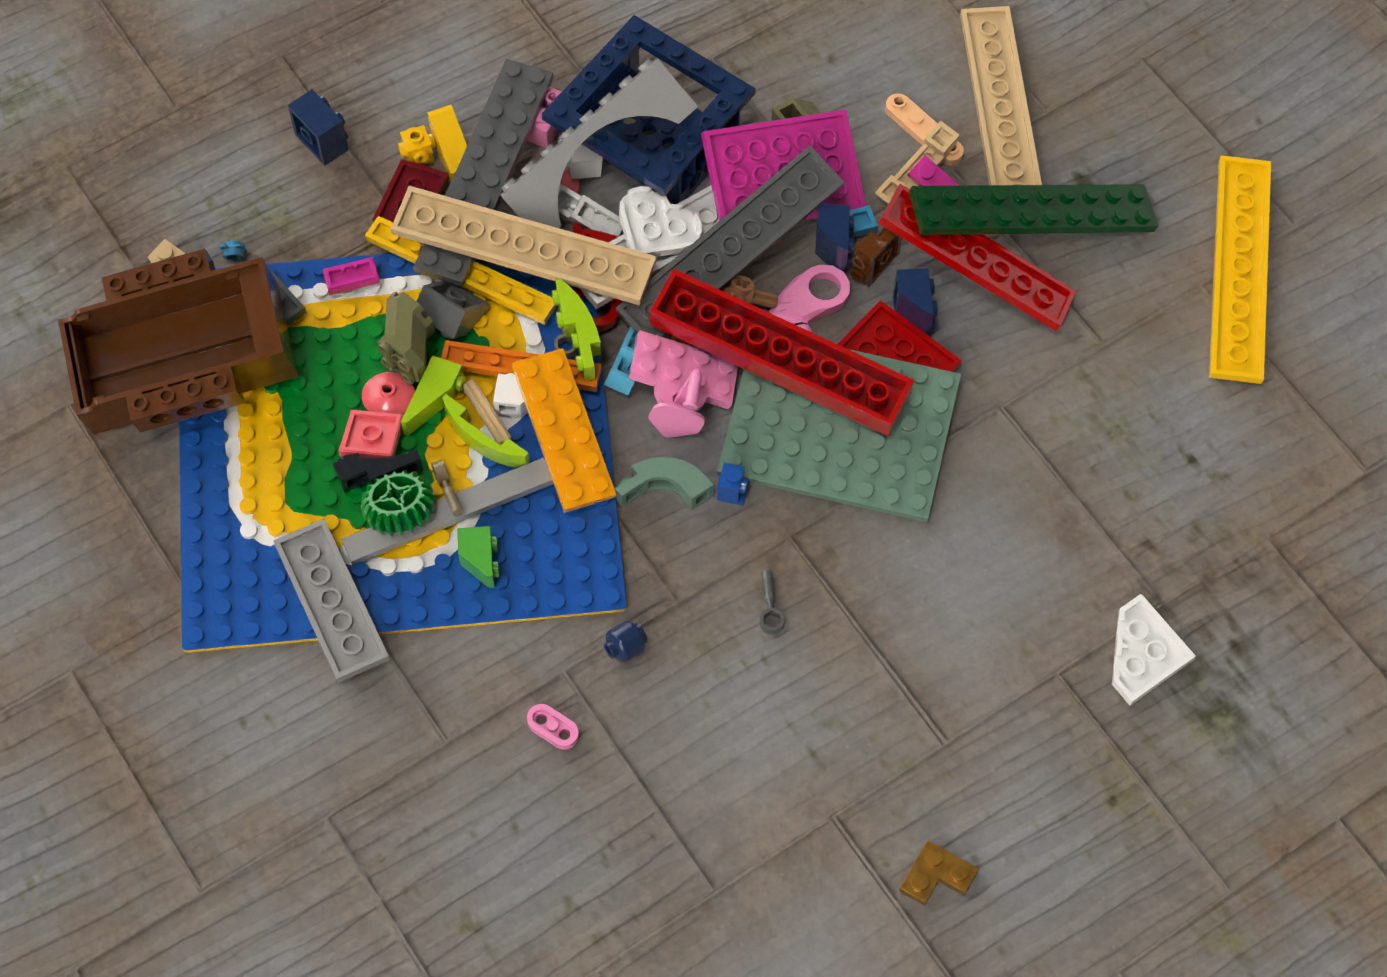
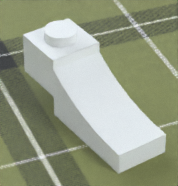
(586, 212)

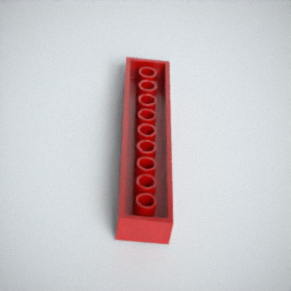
(781, 352)

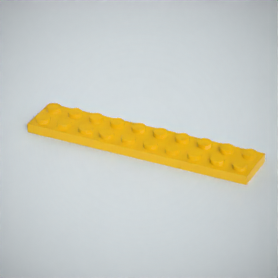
(1240, 270)

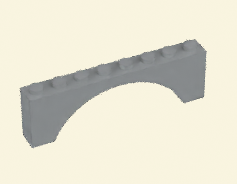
(647, 94)

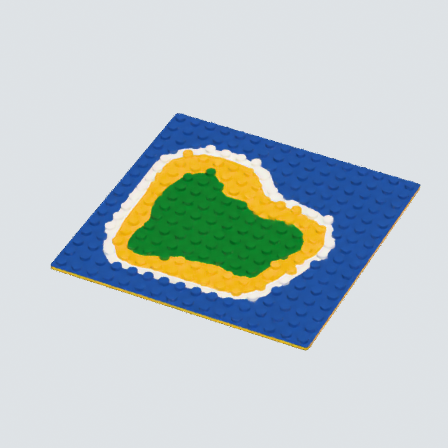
(271, 471)

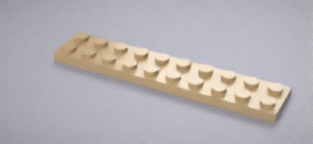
(1000, 96)
(524, 245)

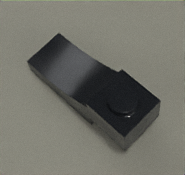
(356, 471)

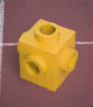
(417, 145)

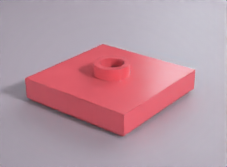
(371, 434)

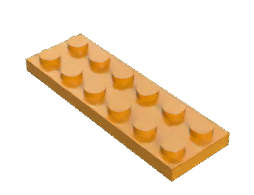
(563, 430)

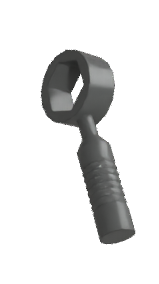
(769, 597)

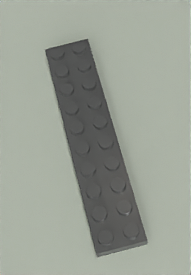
(490, 157)
(744, 232)

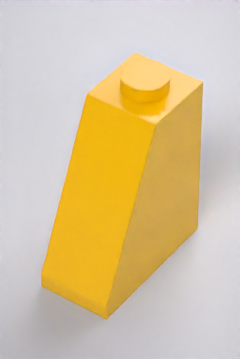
(448, 138)

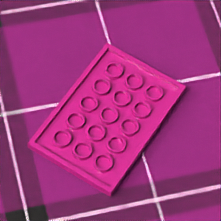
(751, 154)

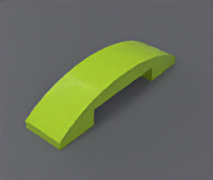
(505, 454)

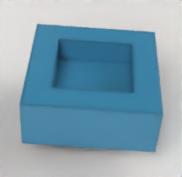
(863, 221)

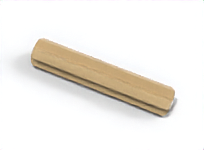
(486, 411)

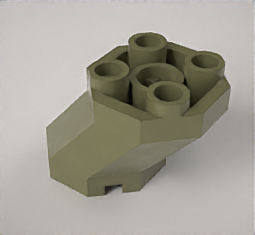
(405, 337)

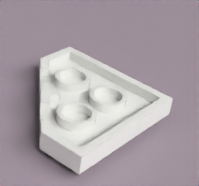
(1145, 650)

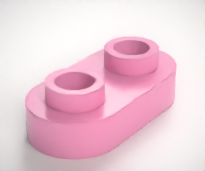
(554, 726)

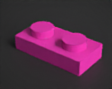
(929, 174)

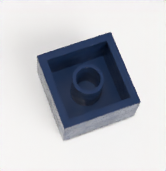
(318, 127)

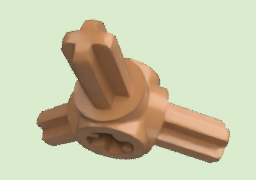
(744, 289)

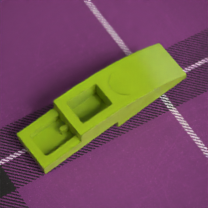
(578, 325)

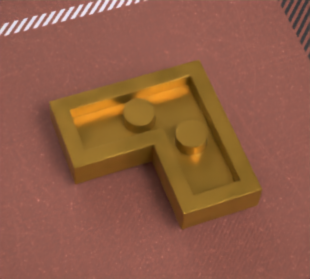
(934, 866)

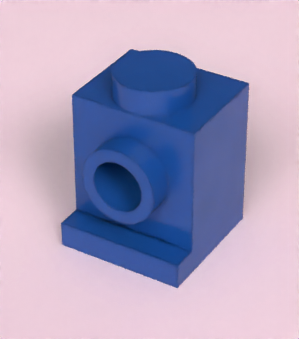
(732, 484)

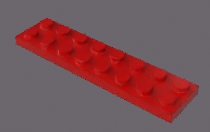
(985, 264)

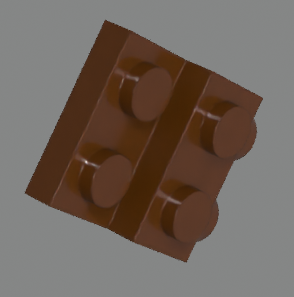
(874, 255)

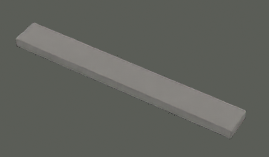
(473, 501)

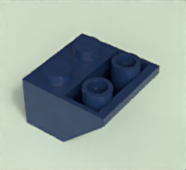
(834, 235)
(914, 298)

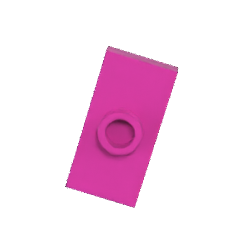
(351, 276)

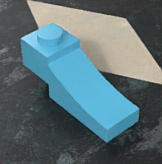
(619, 373)

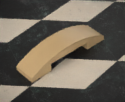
(936, 147)

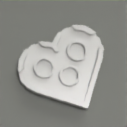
(655, 224)

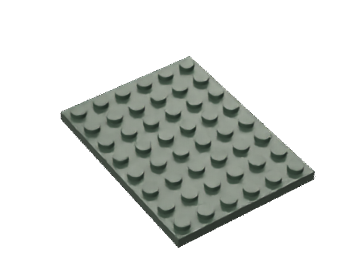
(827, 456)

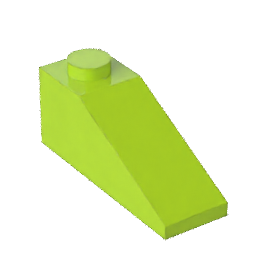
(438, 379)

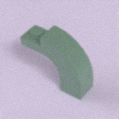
(666, 474)

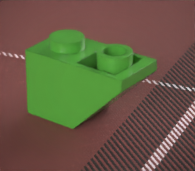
(476, 553)

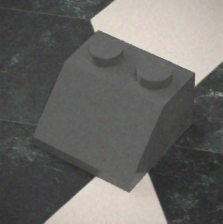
(451, 308)

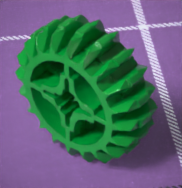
(398, 502)

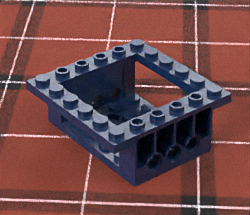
(667, 171)

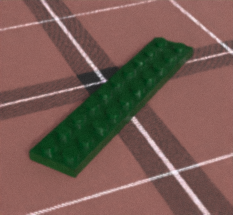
(1032, 209)

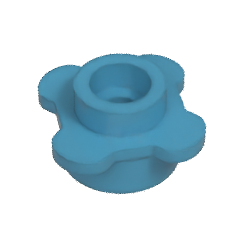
(233, 250)

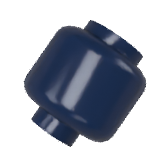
(625, 641)

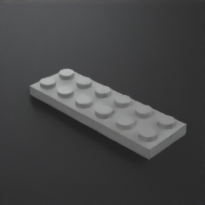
(331, 600)

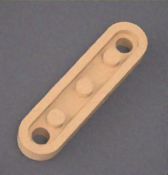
(917, 123)

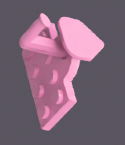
(681, 374)

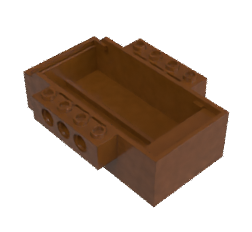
(176, 342)

